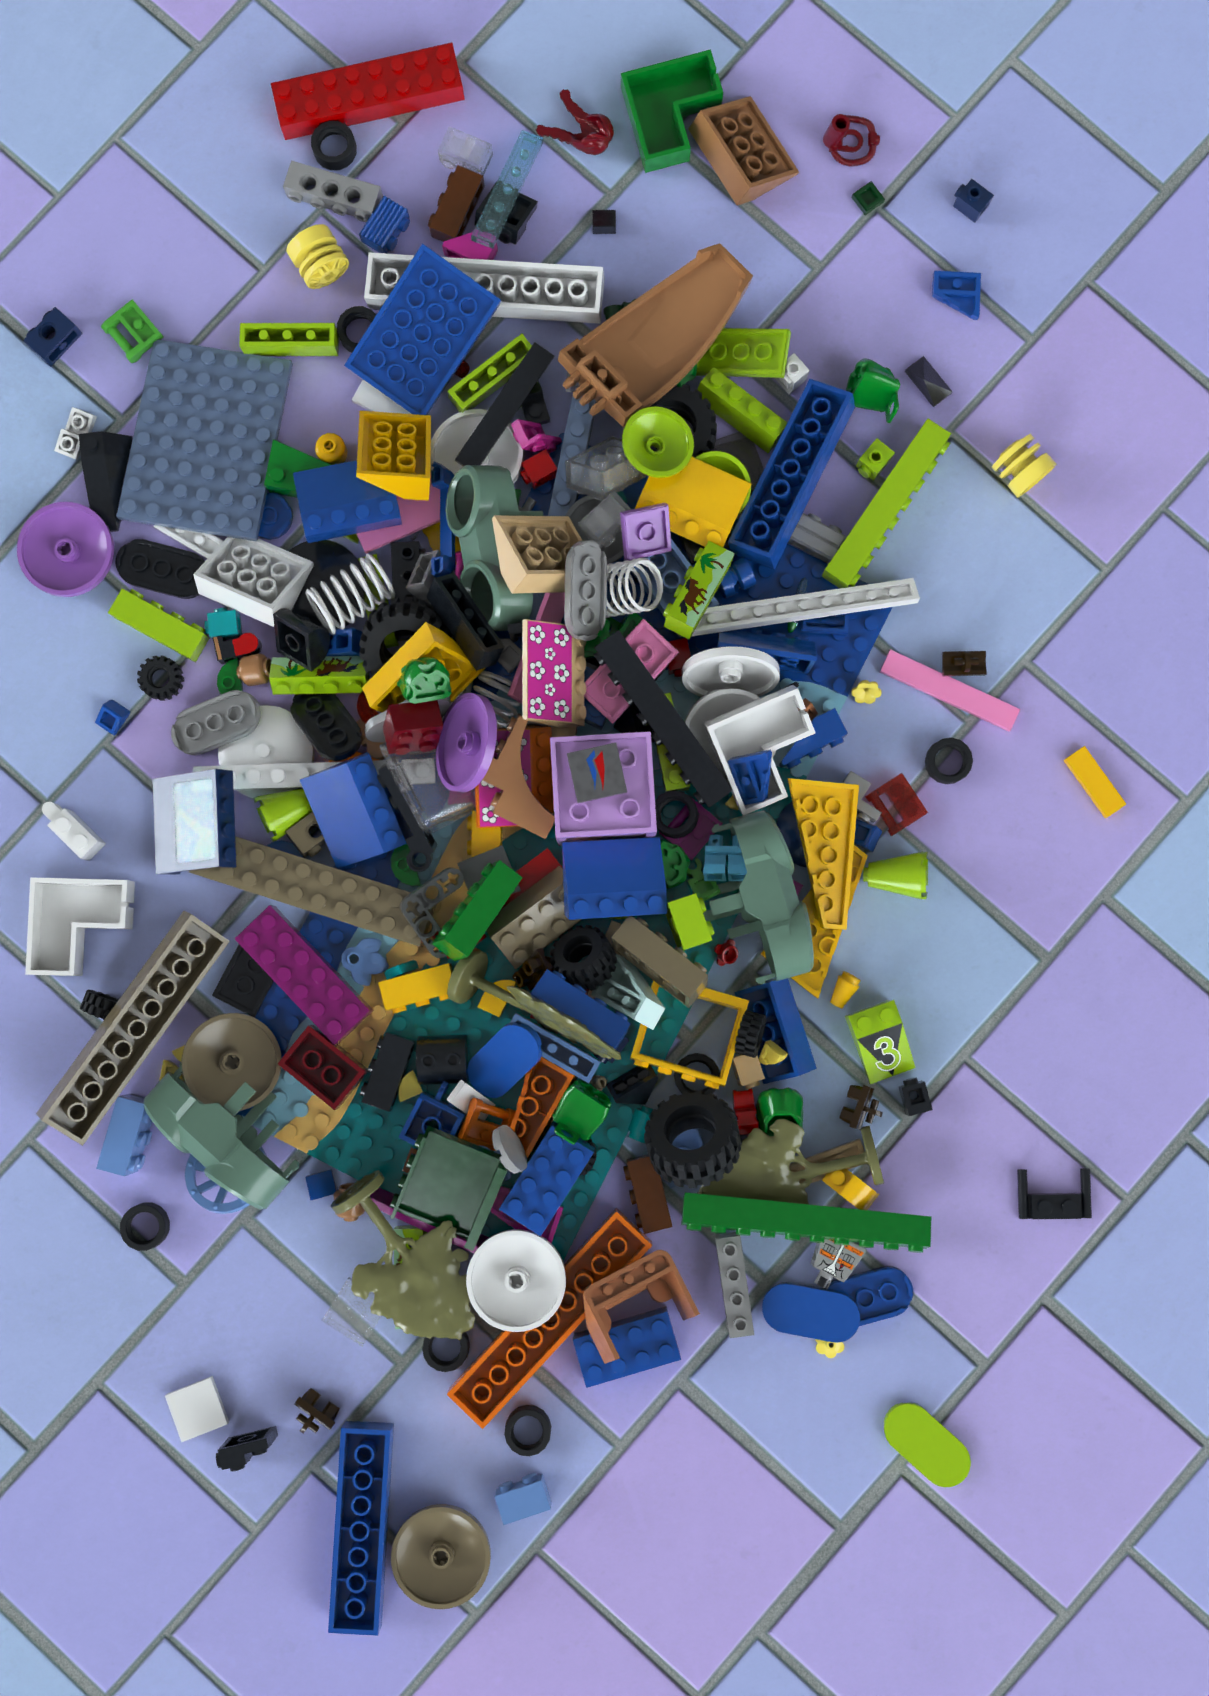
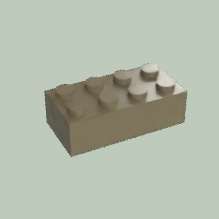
(532, 919)
(659, 960)

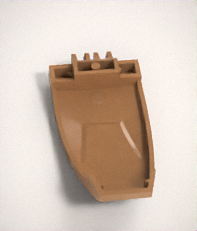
(656, 337)

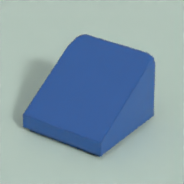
(112, 716)
(866, 835)
(320, 1184)

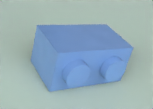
(522, 1498)

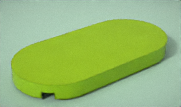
(927, 1444)

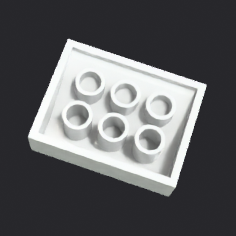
(253, 577)

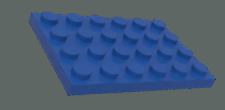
(423, 332)

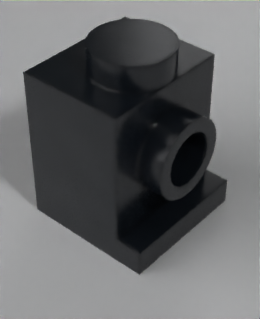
(921, 1103)

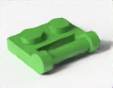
(138, 326)

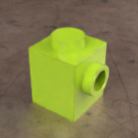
(874, 459)

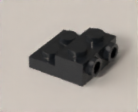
(517, 219)
(240, 1448)

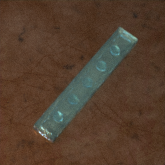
(507, 189)

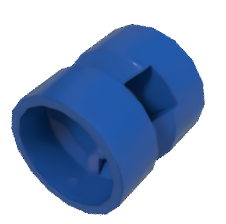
(738, 577)

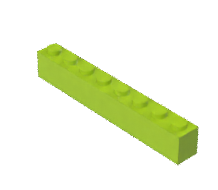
(886, 504)

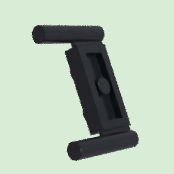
(1054, 1204)

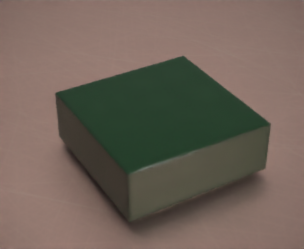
(868, 198)

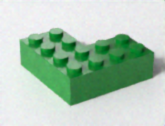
(659, 99)

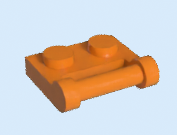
(480, 1131)

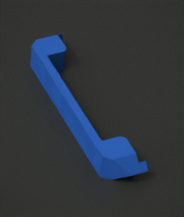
(445, 563)

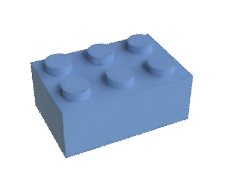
(126, 1137)

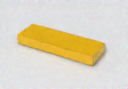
(1094, 782)

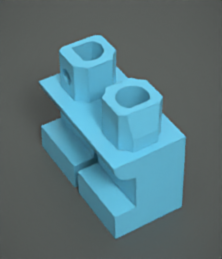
(716, 859)

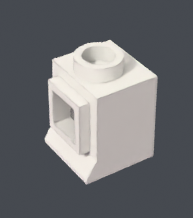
(795, 374)

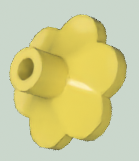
(866, 692)
(830, 1351)

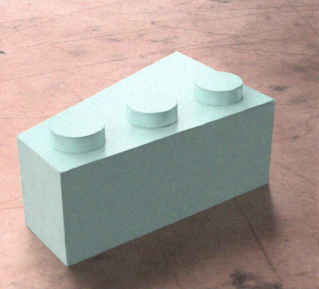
(630, 994)

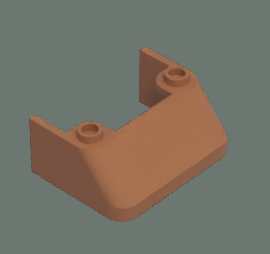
(653, 1272)

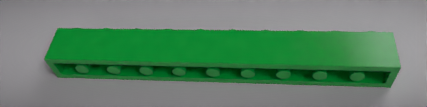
(807, 1221)

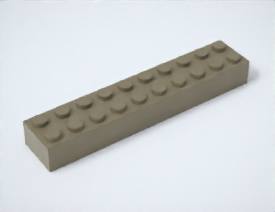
(320, 890)
(132, 1028)

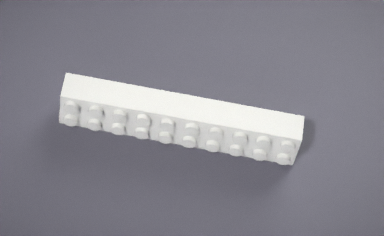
(525, 288)

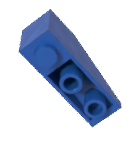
(828, 731)

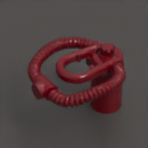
(839, 129)

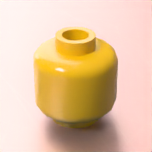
(331, 449)

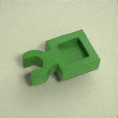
(702, 888)

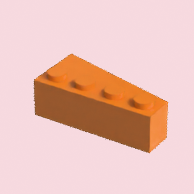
(538, 1101)

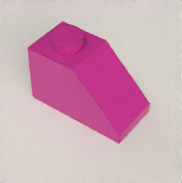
(465, 248)

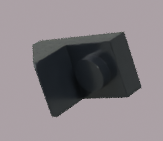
(535, 407)

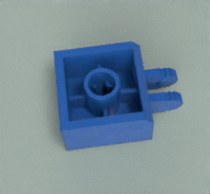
(428, 1109)

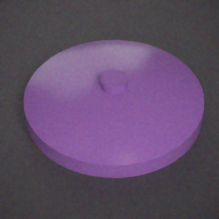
(65, 549)
(466, 742)

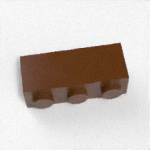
(456, 204)
(647, 1194)

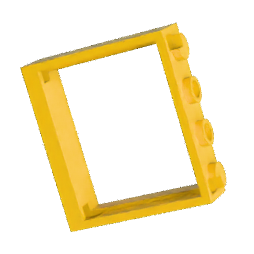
(687, 1073)

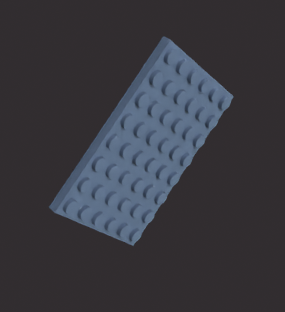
(204, 440)

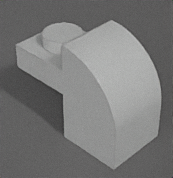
(865, 811)

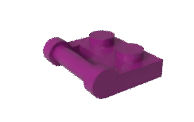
(699, 836)

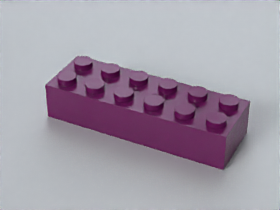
(304, 974)

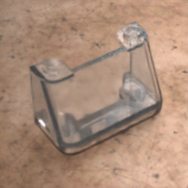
(426, 795)

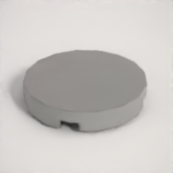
(511, 1149)

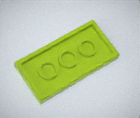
(747, 353)

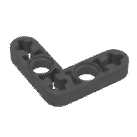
(424, 904)

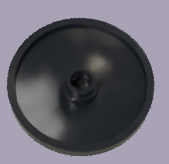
(328, 560)

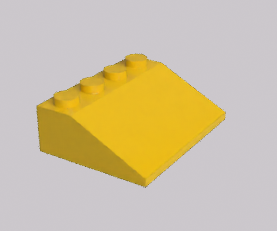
(395, 453)
(700, 501)
(426, 642)

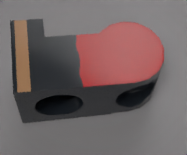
(243, 646)

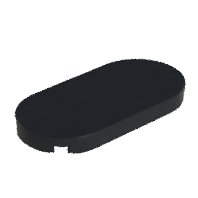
(159, 568)
(327, 725)

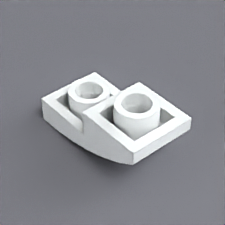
(68, 440)

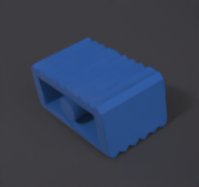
(385, 226)

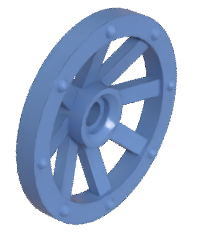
(196, 1191)

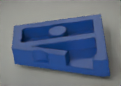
(958, 291)
(752, 775)

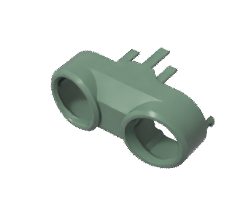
(471, 503)
(767, 897)
(220, 1138)

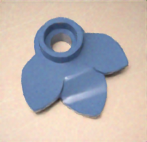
(368, 961)

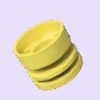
(317, 256)
(1023, 465)

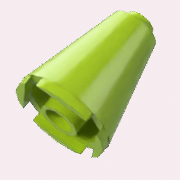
(282, 810)
(900, 875)

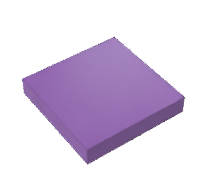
(646, 531)

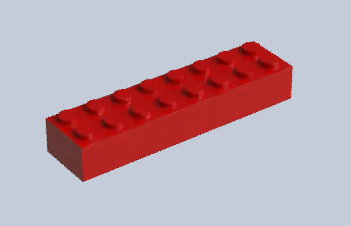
(368, 90)

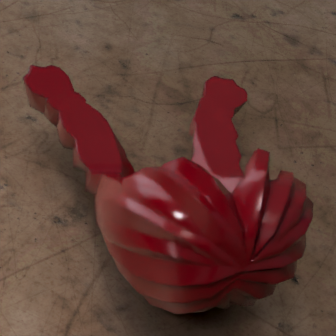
(595, 129)

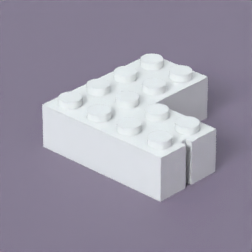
(757, 728)
(60, 914)

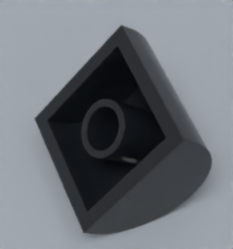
(300, 639)
(442, 1059)

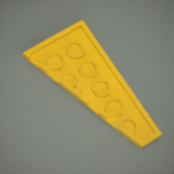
(827, 833)
(825, 939)

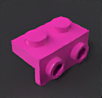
(532, 437)

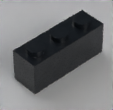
(387, 1071)

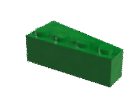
(281, 466)
(477, 911)

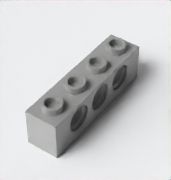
(301, 176)
(734, 1285)

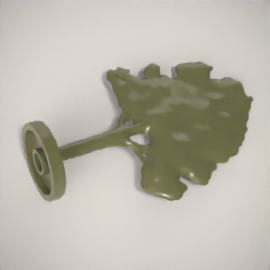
(469, 977)
(765, 1162)
(424, 1291)

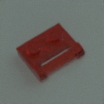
(903, 800)

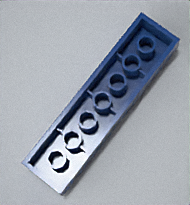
(792, 473)
(361, 1528)

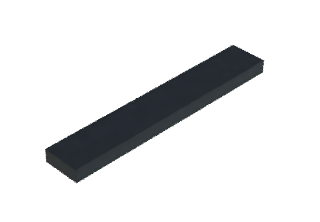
(505, 406)

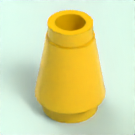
(844, 989)

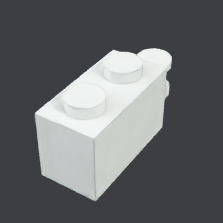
(73, 831)

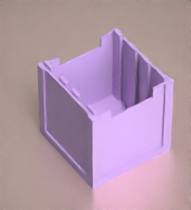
(613, 816)

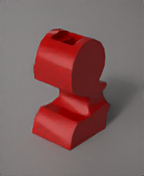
(745, 1110)

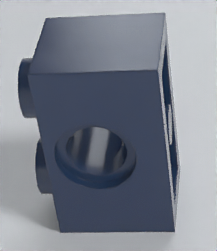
(65, 335)

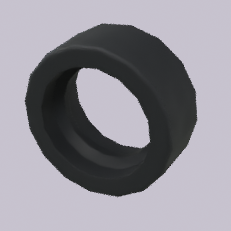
(333, 128)
(346, 318)
(966, 757)
(690, 824)
(696, 1057)
(131, 1240)
(446, 1366)
(533, 1449)

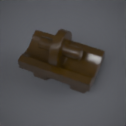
(964, 663)
(533, 969)
(857, 1116)
(307, 1404)

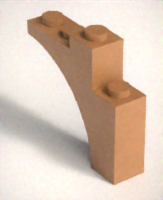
(516, 800)

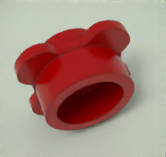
(731, 954)

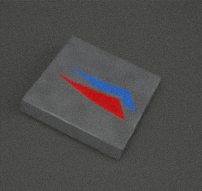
(597, 773)

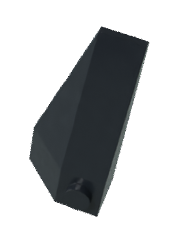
(104, 469)

